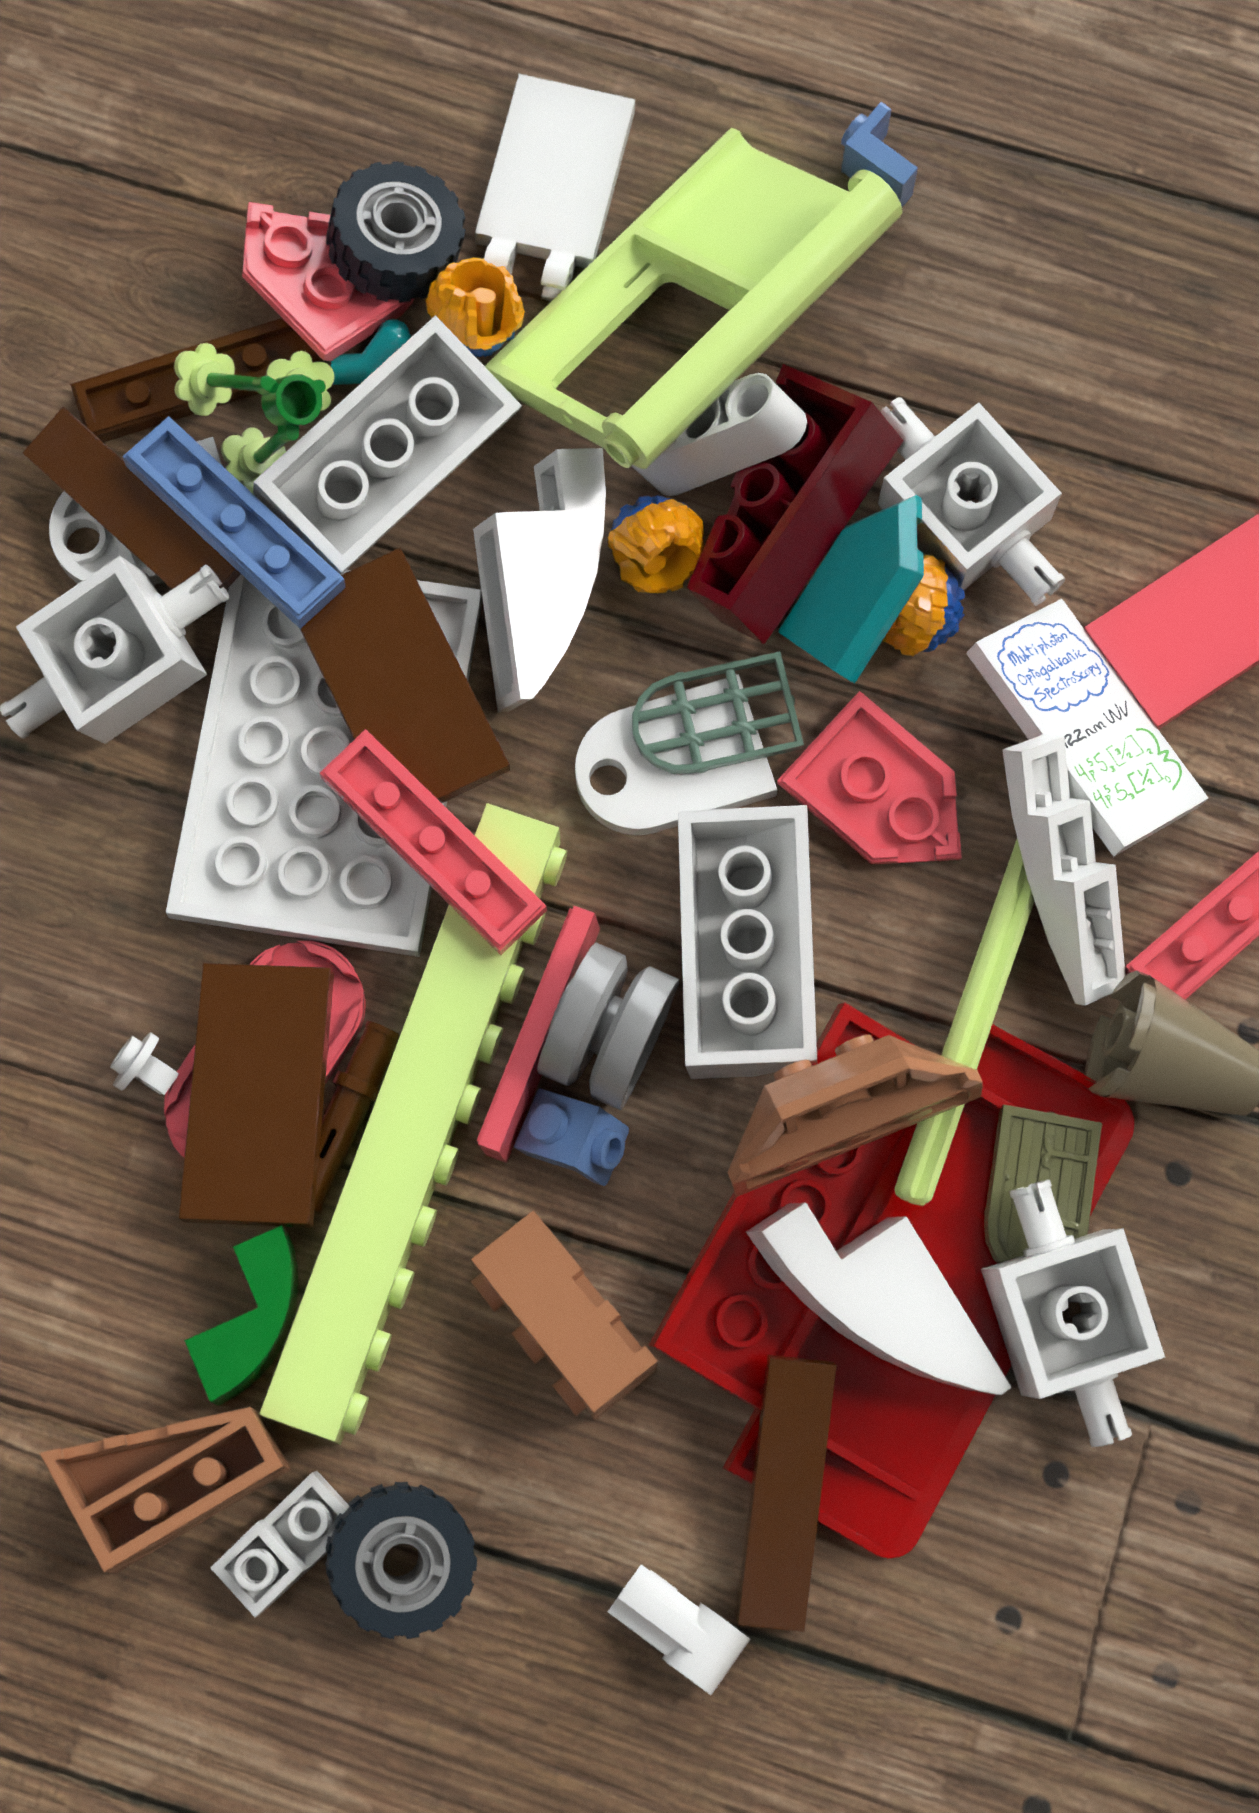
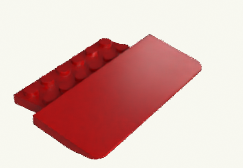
(889, 1430)

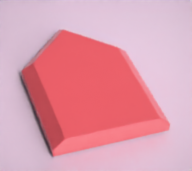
(293, 273)
(878, 788)

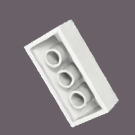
(386, 446)
(746, 940)

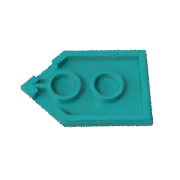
(859, 589)

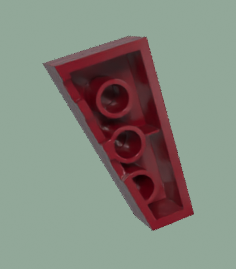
(792, 507)

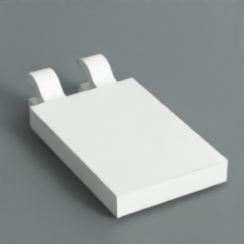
(554, 178)

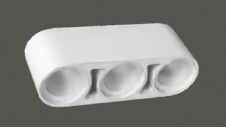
(736, 431)

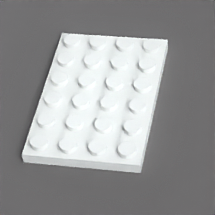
(260, 827)

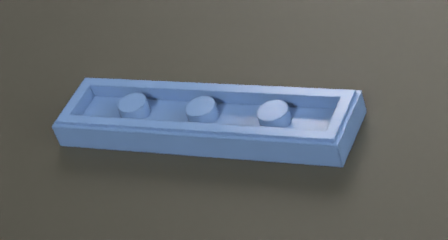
(234, 522)

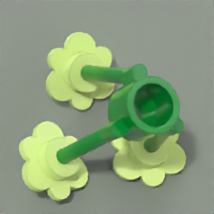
(290, 398)

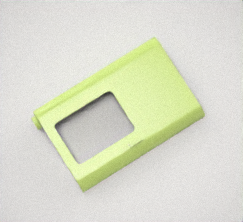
(728, 230)

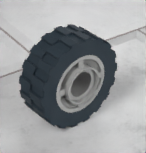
(402, 201)
(425, 1594)

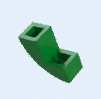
(243, 1348)

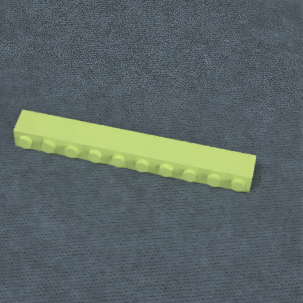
(406, 1152)

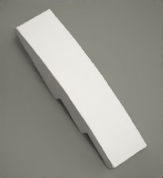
(1070, 889)

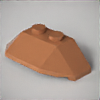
(844, 1105)

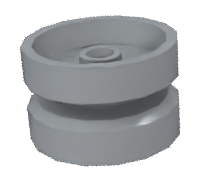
(601, 1023)

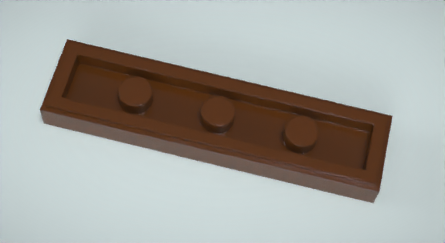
(145, 393)
(122, 502)
(785, 1493)

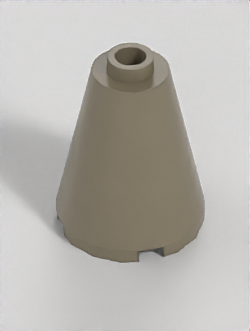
(1170, 1053)

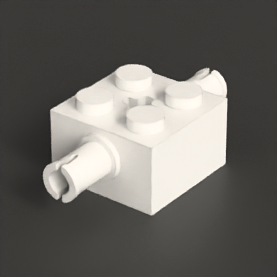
(979, 462)
(112, 650)
(1105, 1338)

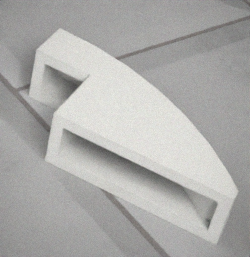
(541, 572)
(880, 1296)

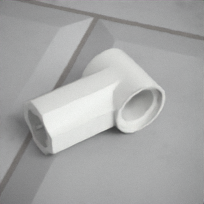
(690, 1636)

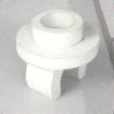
(136, 1062)

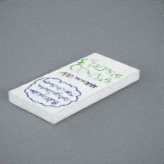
(1115, 755)

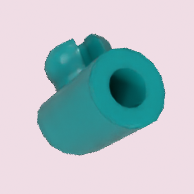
(358, 366)

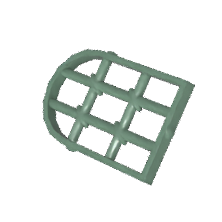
(740, 726)

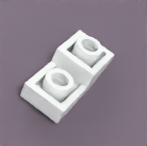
(281, 1545)

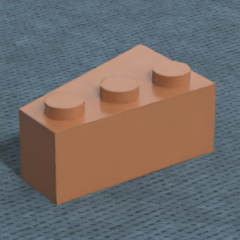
(561, 1317)
(162, 1481)

